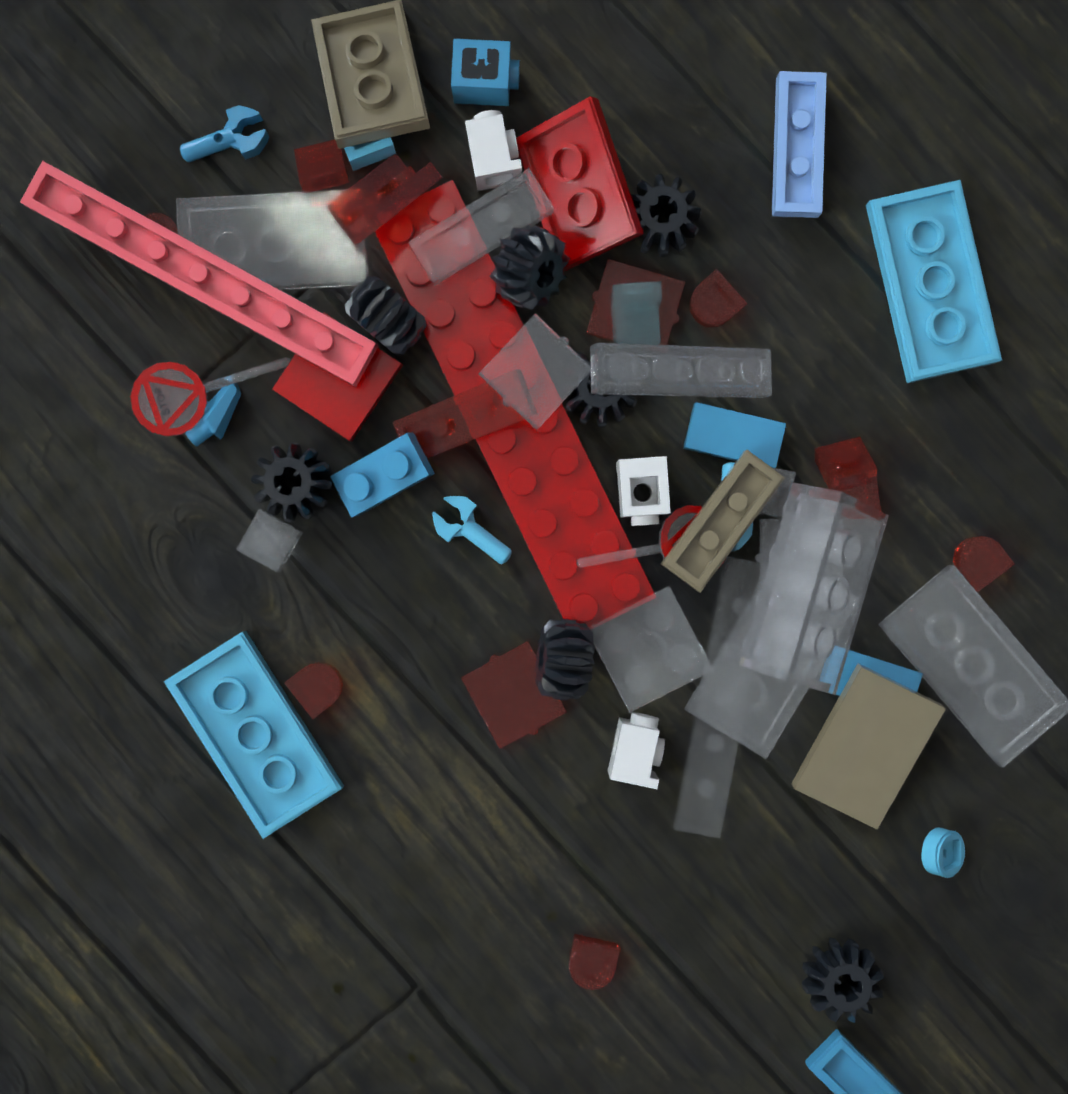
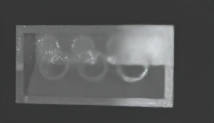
(813, 588)

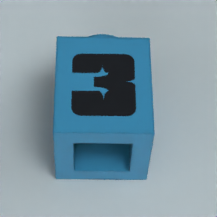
(483, 72)

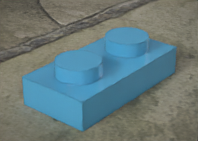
(382, 474)

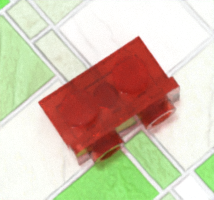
(380, 197)

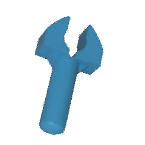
(229, 137)

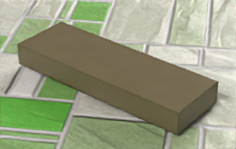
(722, 520)

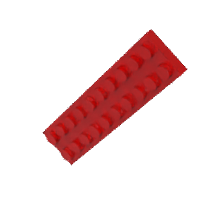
(539, 470)

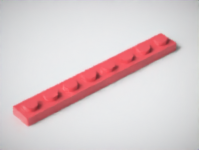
(199, 273)

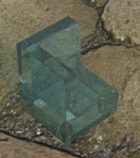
(636, 312)

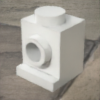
(492, 150)
(651, 473)
(636, 750)

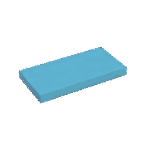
(933, 281)
(254, 734)

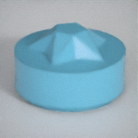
(943, 852)

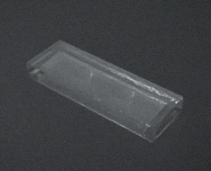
(480, 226)

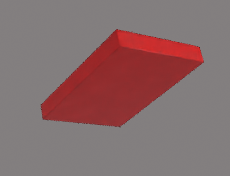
(582, 180)

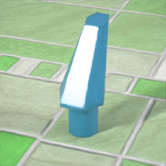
(217, 415)

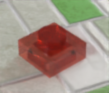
(846, 464)

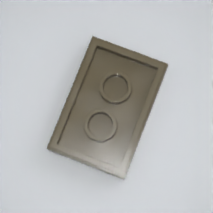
(370, 74)
(868, 746)

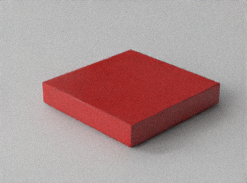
(333, 399)

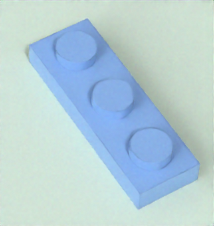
(799, 144)

